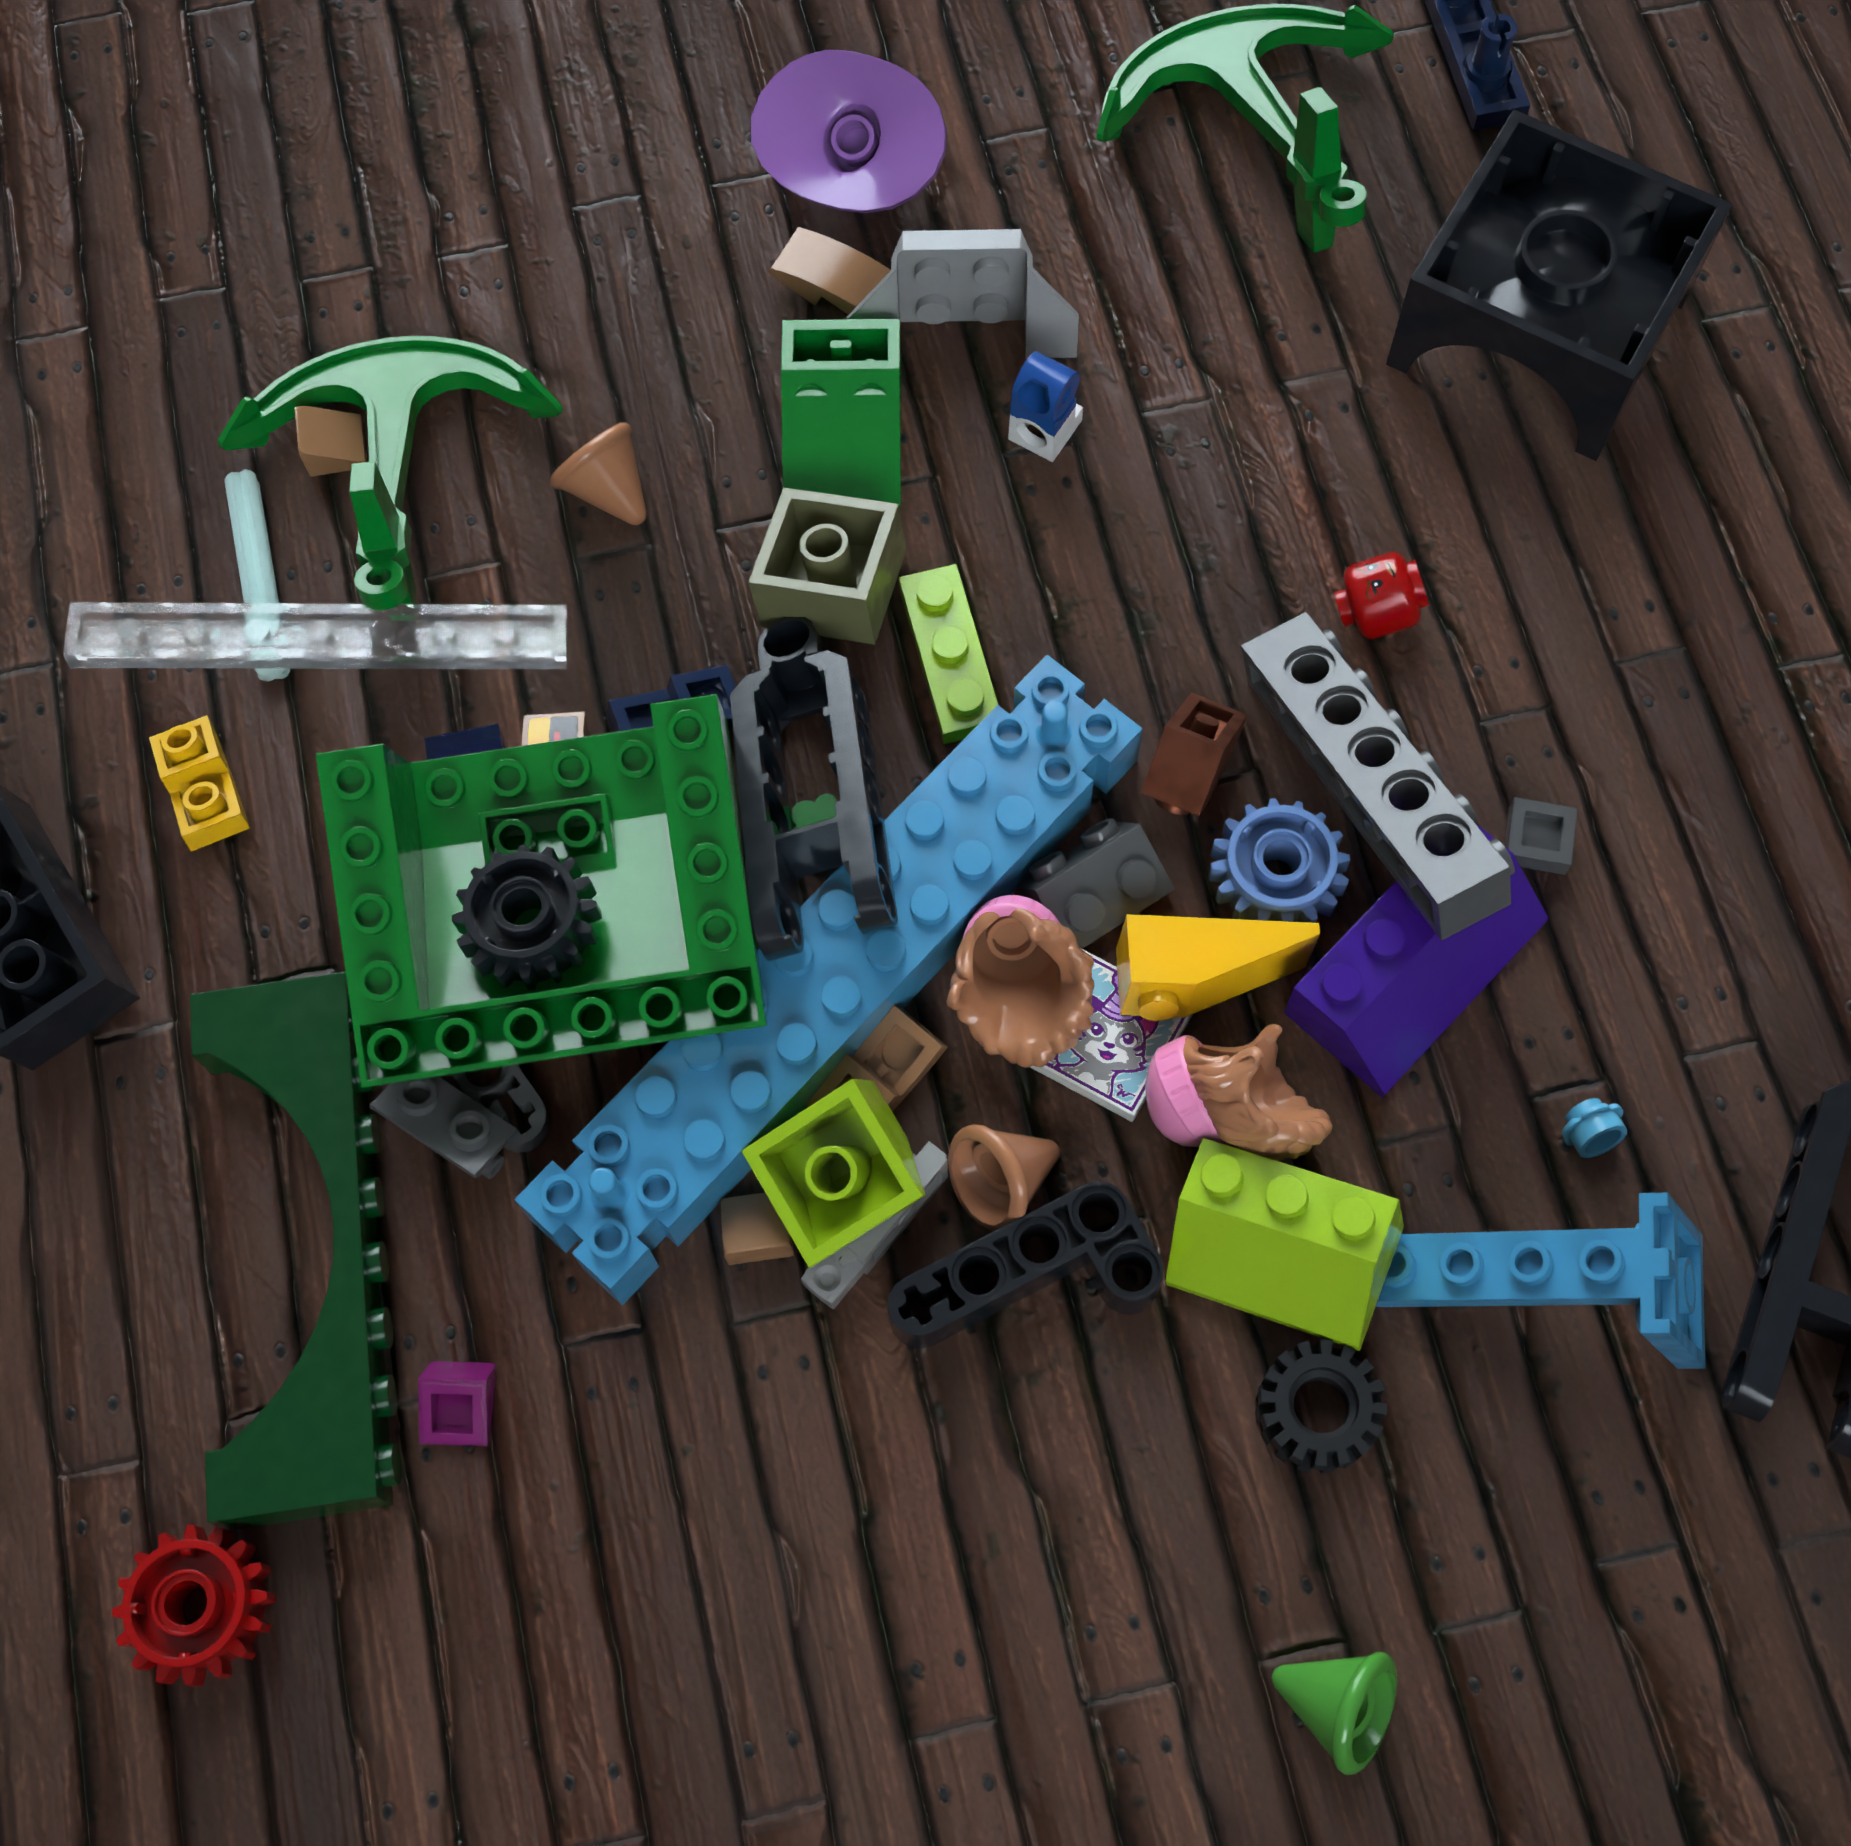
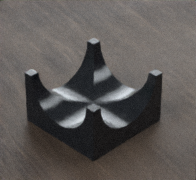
(1562, 267)

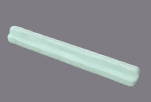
(252, 547)

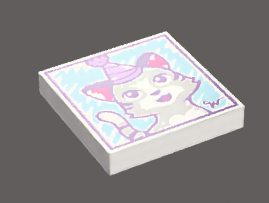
(1115, 1053)

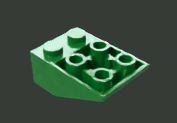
(842, 407)

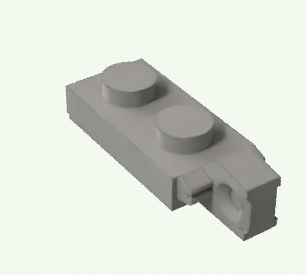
(839, 1272)

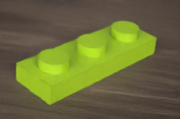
(948, 650)

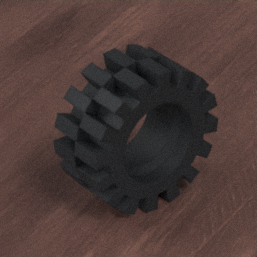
(1352, 1380)

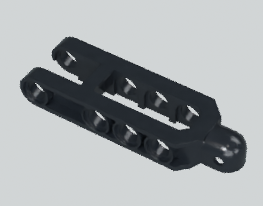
(792, 683)
(1781, 1287)

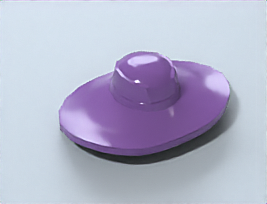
(849, 131)

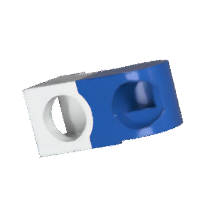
(1047, 400)

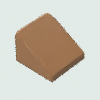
(329, 439)
(753, 1230)

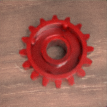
(156, 1599)

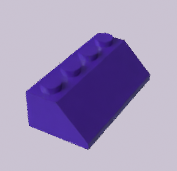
(1399, 987)

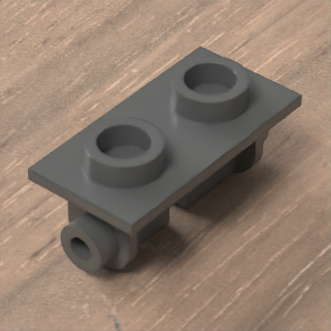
(447, 1123)

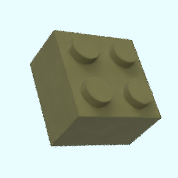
(829, 563)

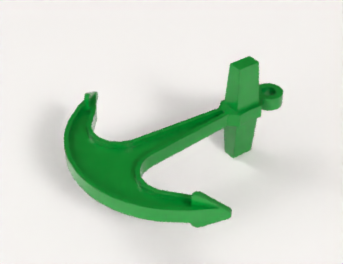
(1224, 53)
(391, 383)

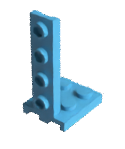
(1646, 1266)

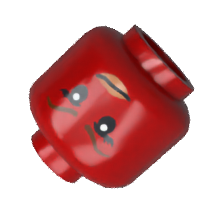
(1382, 595)

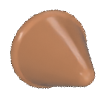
(605, 475)
(998, 1172)

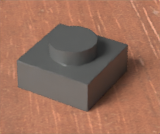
(1541, 835)

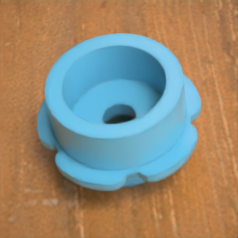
(1594, 1127)

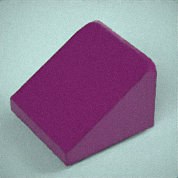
(456, 1403)

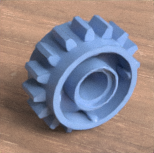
(1287, 836)

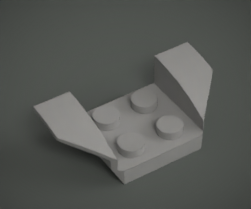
(973, 278)

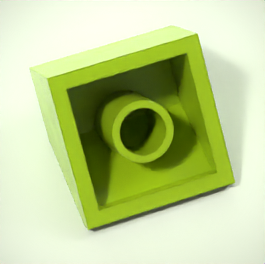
(837, 1169)

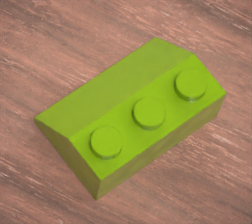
(1283, 1243)

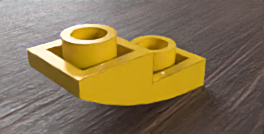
(199, 783)

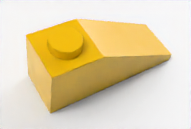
(1194, 963)

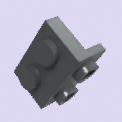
(1099, 880)

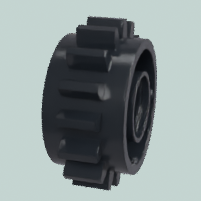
(508, 889)

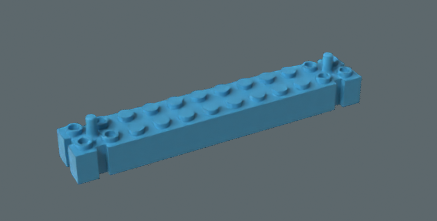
(961, 838)

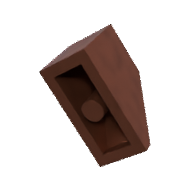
(1192, 755)

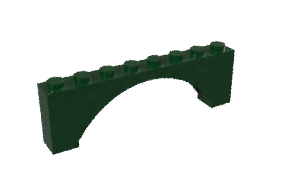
(326, 1430)

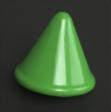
(1342, 1703)

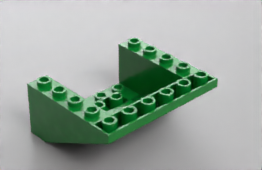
(643, 818)

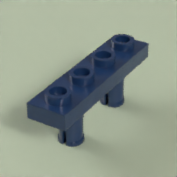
(1480, 59)

